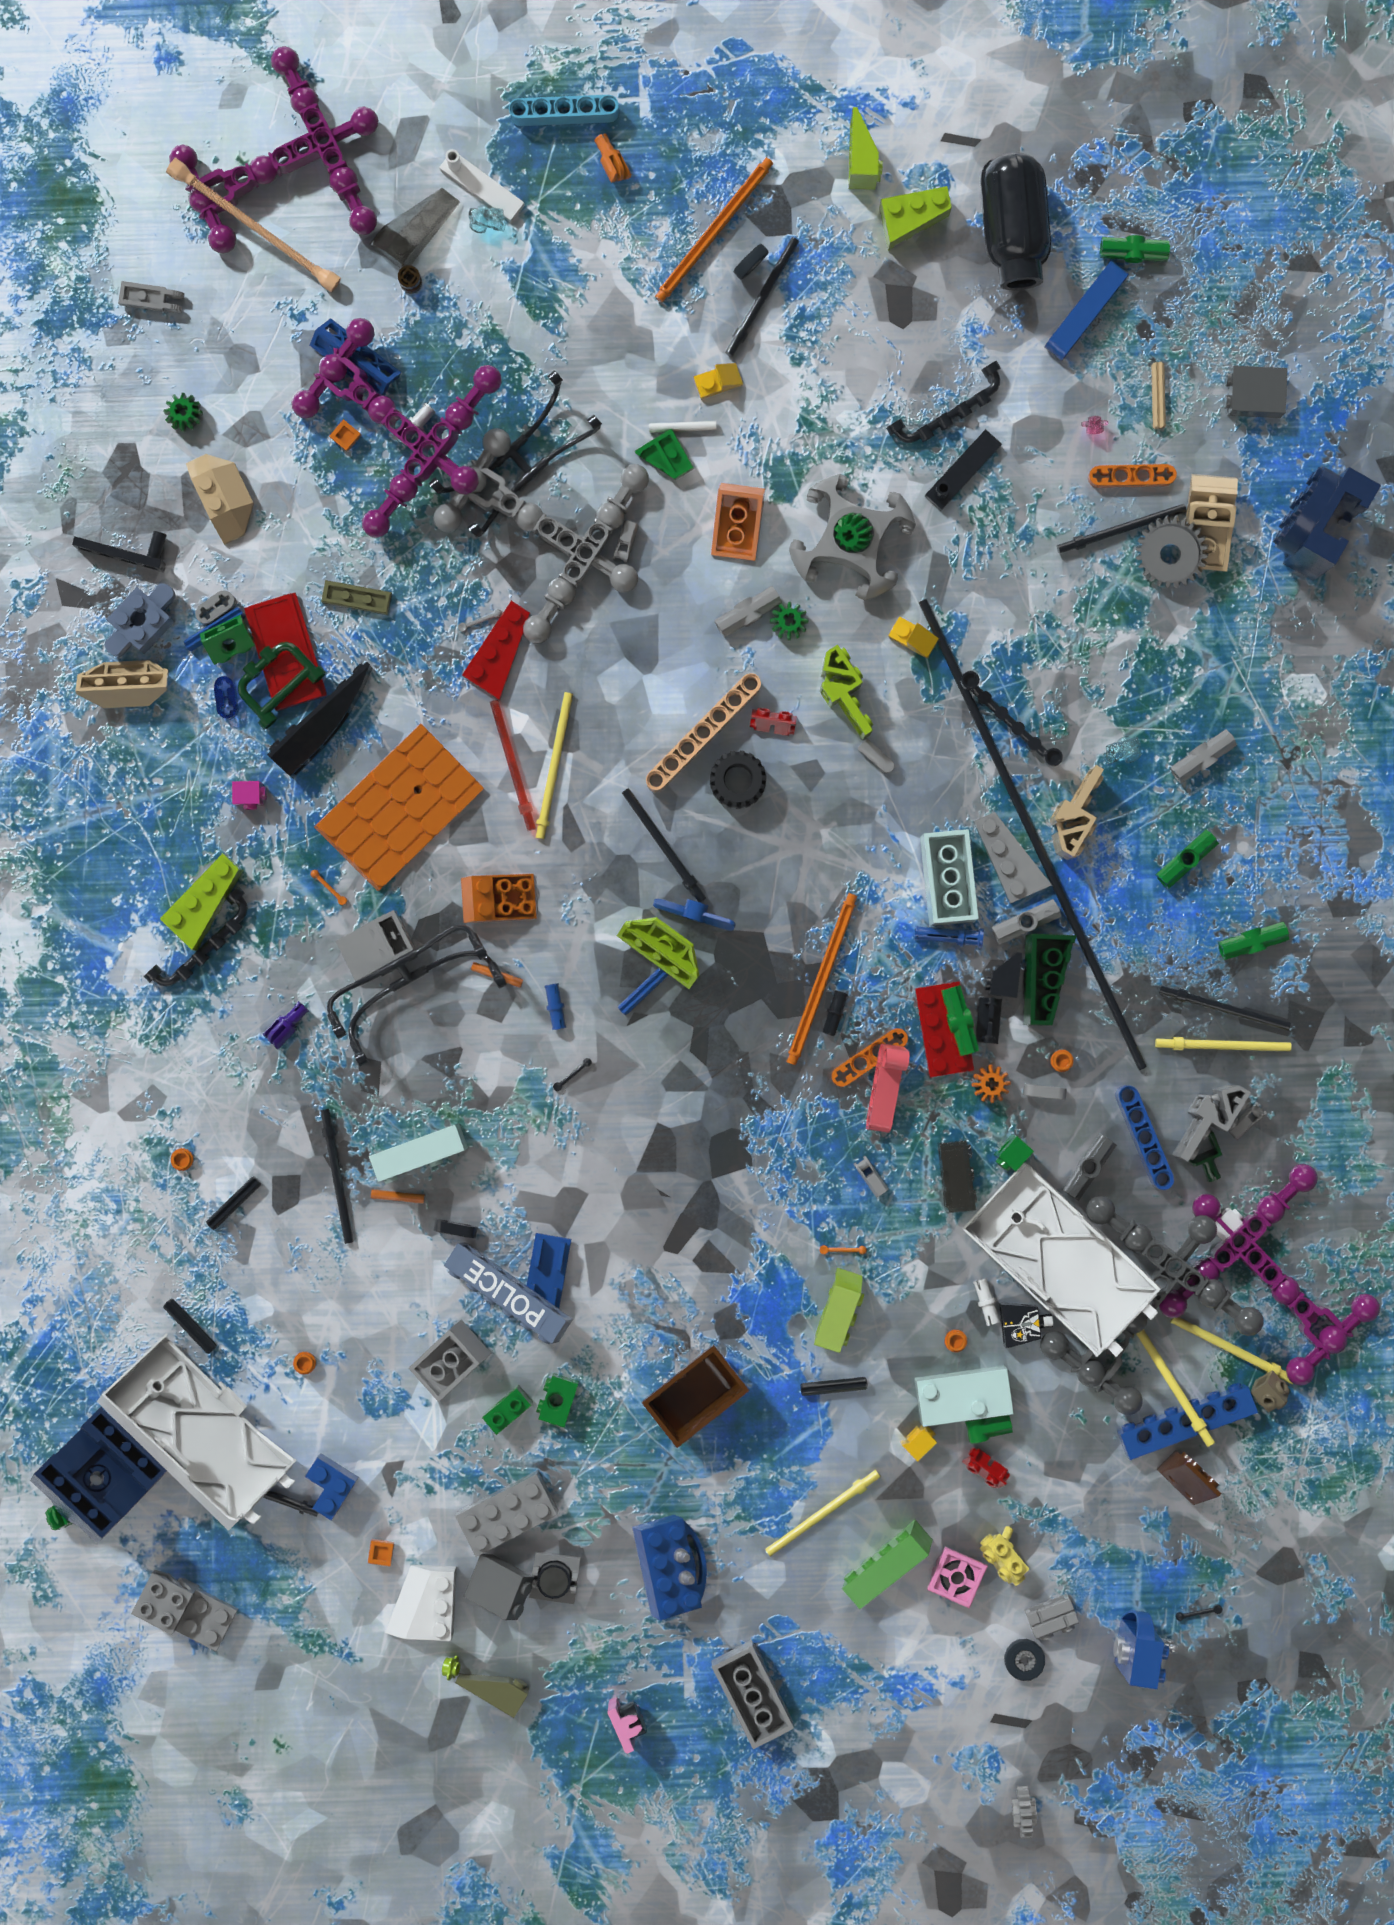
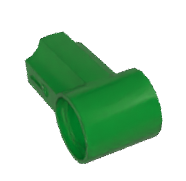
(982, 1429)

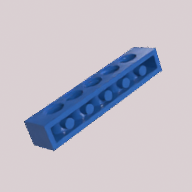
(1242, 1408)

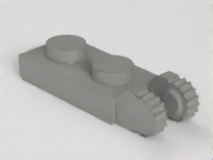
(148, 297)

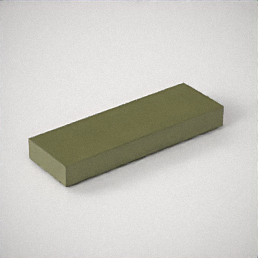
(356, 597)

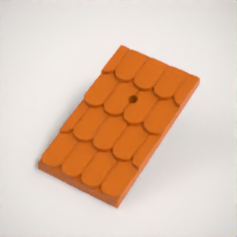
(382, 818)

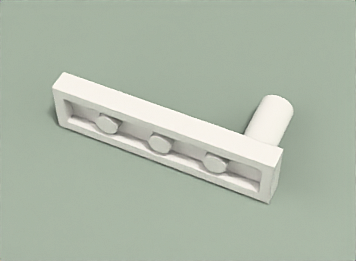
(481, 185)

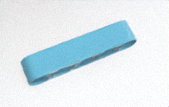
(554, 104)

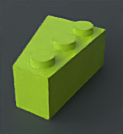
(912, 213)

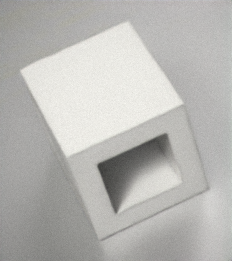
(1232, 1219)

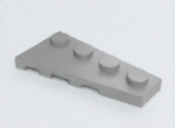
(1010, 861)

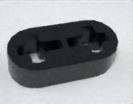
(455, 1228)

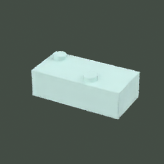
(949, 877)
(418, 1152)
(963, 1395)

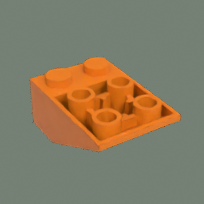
(498, 898)

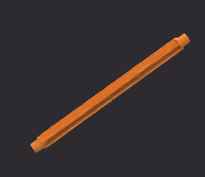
(713, 230)
(821, 979)

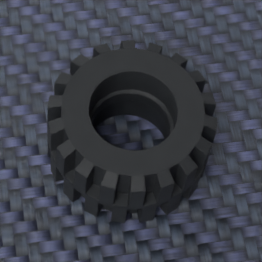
(743, 760)

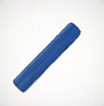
(195, 641)
(642, 991)

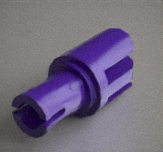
(285, 1026)

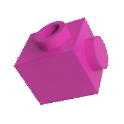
(248, 794)

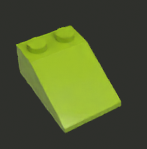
(864, 161)

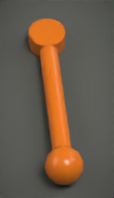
(341, 899)
(824, 1249)

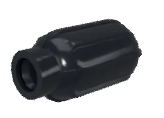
(1016, 219)

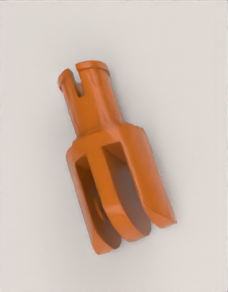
(612, 160)

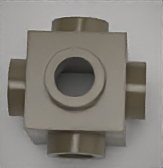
(1270, 1391)

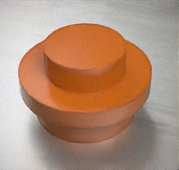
(1061, 1060)
(182, 1159)
(955, 1340)
(304, 1363)

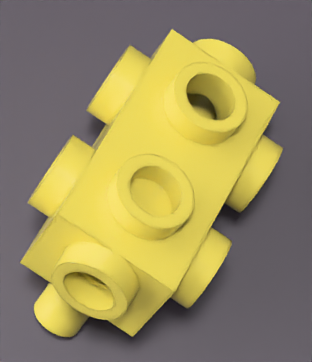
(1000, 1553)

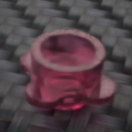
(1094, 425)

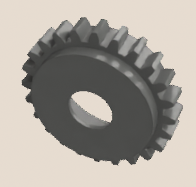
(1187, 541)

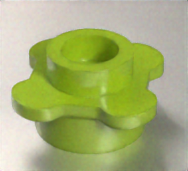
(451, 1667)

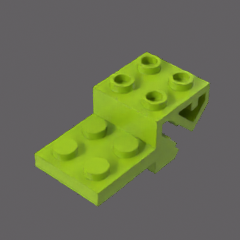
(846, 681)

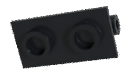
(988, 1020)

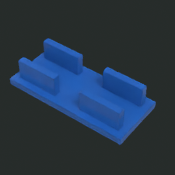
(549, 1266)

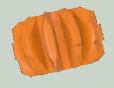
(995, 1077)

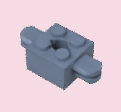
(140, 620)

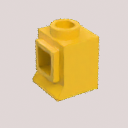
(919, 1441)

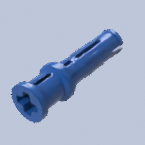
(965, 936)

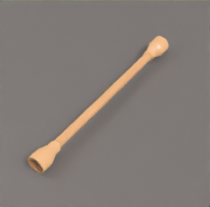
(180, 172)

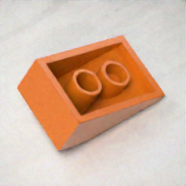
(737, 521)

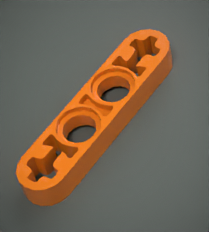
(1132, 479)
(867, 1054)

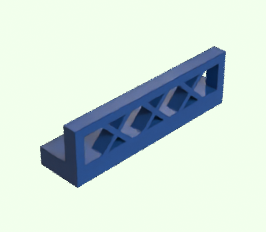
(325, 342)

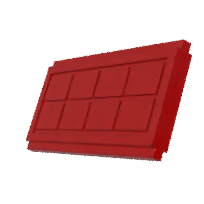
(279, 622)

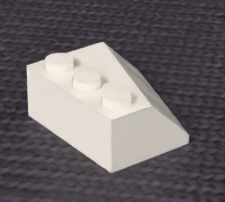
(425, 1604)

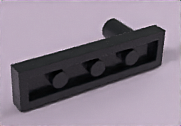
(963, 470)
(151, 561)

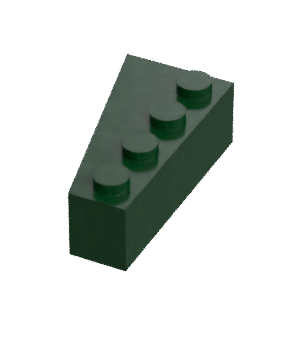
(1044, 975)

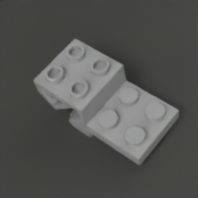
(1219, 1115)
(185, 1609)

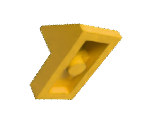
(718, 380)
(913, 637)

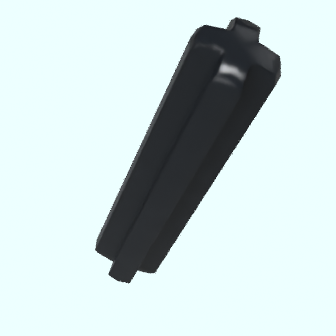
(233, 1203)
(189, 1326)
(833, 1386)

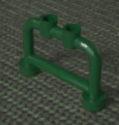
(253, 670)

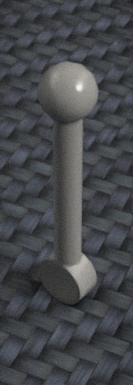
(463, 627)

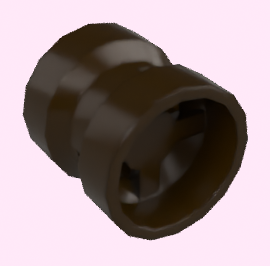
(412, 283)

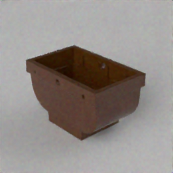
(695, 1396)

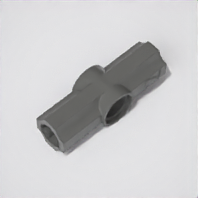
(1098, 1155)

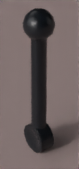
(558, 1085)
(1216, 1608)

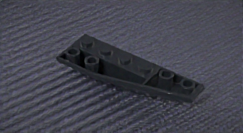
(316, 730)

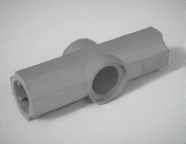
(748, 611)
(1203, 756)
(1039, 916)

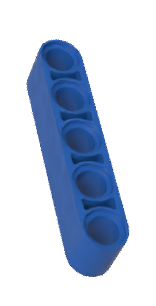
(1086, 310)
(1152, 1145)

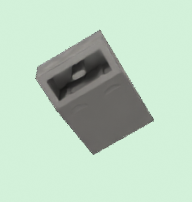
(375, 945)

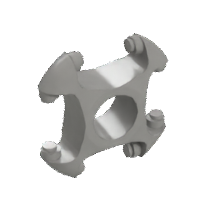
(861, 562)

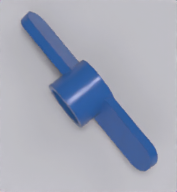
(695, 911)

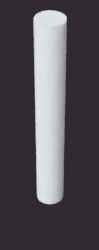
(682, 426)

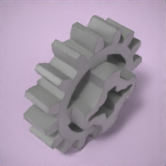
(1024, 1812)

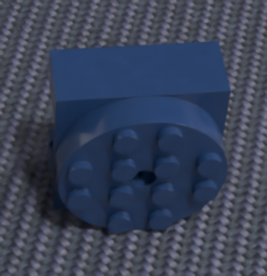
(1302, 534)
(101, 1450)

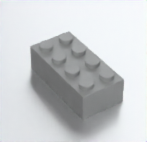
(506, 1513)
(752, 1694)

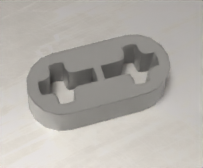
(219, 611)
(1044, 1091)

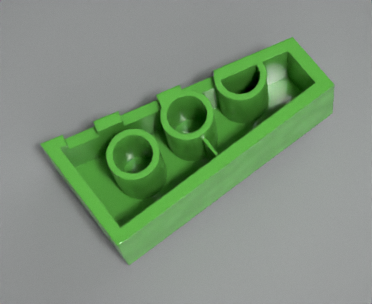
(888, 1564)

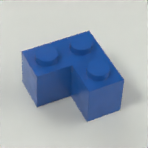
(336, 1484)

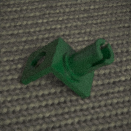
(1207, 1159)

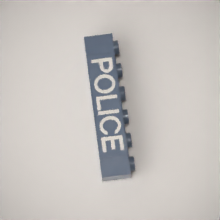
(508, 1293)

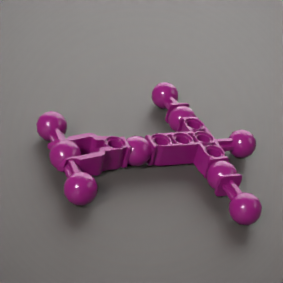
(265, 168)
(383, 411)
(1283, 1288)

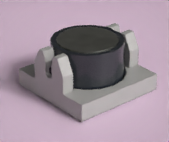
(554, 1579)

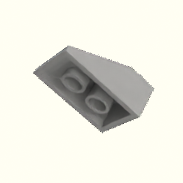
(449, 1360)

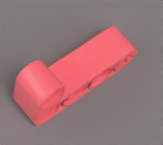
(885, 1087)

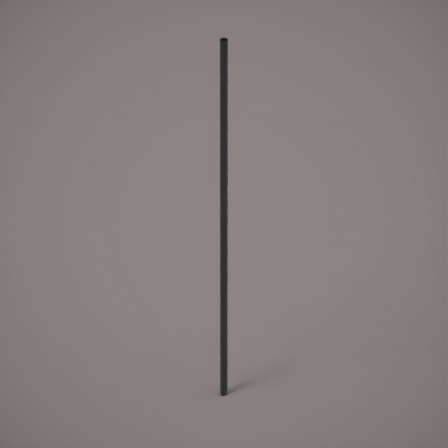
(1033, 836)

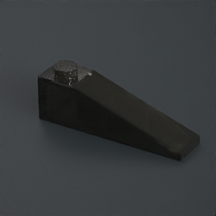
(410, 232)

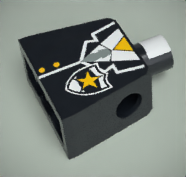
(1022, 1323)

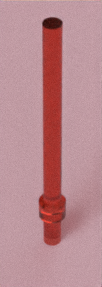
(525, 807)

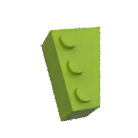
(839, 1311)

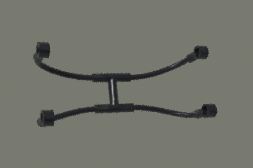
(529, 472)
(407, 978)

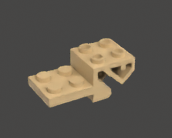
(1214, 511)
(1069, 842)

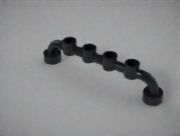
(961, 410)
(1051, 757)
(200, 956)

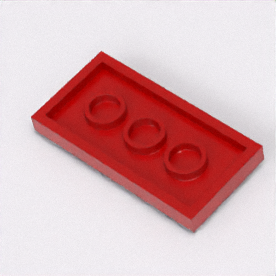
(938, 1041)

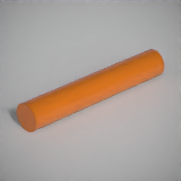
(515, 981)
(397, 1196)

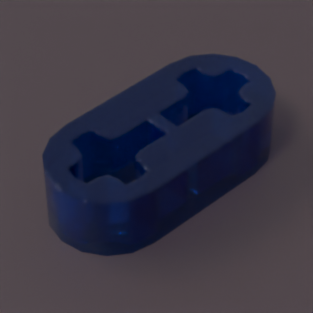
(231, 697)

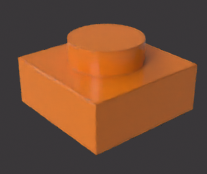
(345, 435)
(381, 1552)

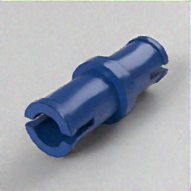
(555, 1006)

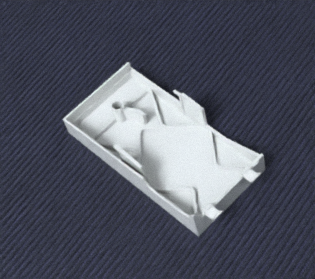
(1063, 1260)
(197, 1433)

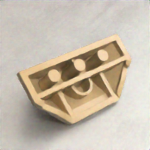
(222, 495)
(123, 683)

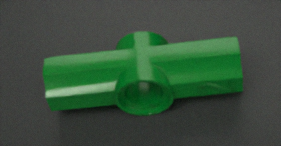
(1134, 249)
(1196, 849)
(1253, 940)
(960, 1020)

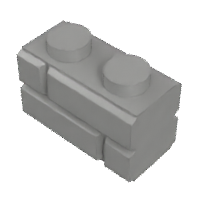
(1052, 1617)

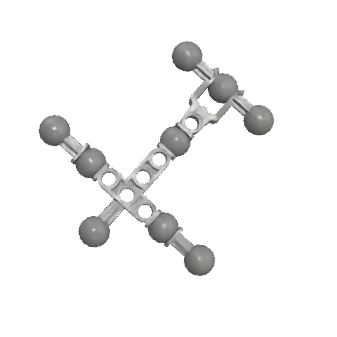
(531, 518)

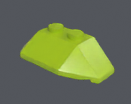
(662, 947)

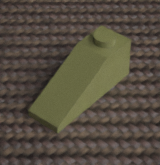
(496, 1690)

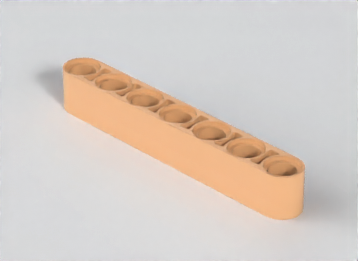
(709, 723)

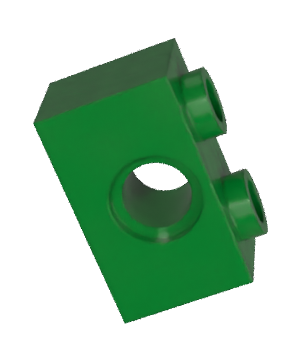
(231, 629)
(1012, 1153)
(507, 1409)
(557, 1413)

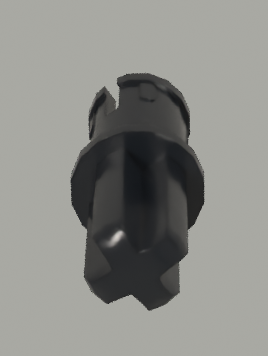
(835, 1013)

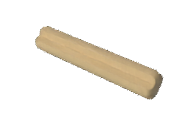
(1158, 395)

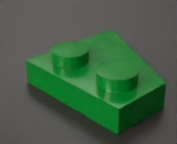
(666, 455)

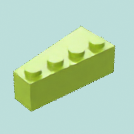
(198, 907)

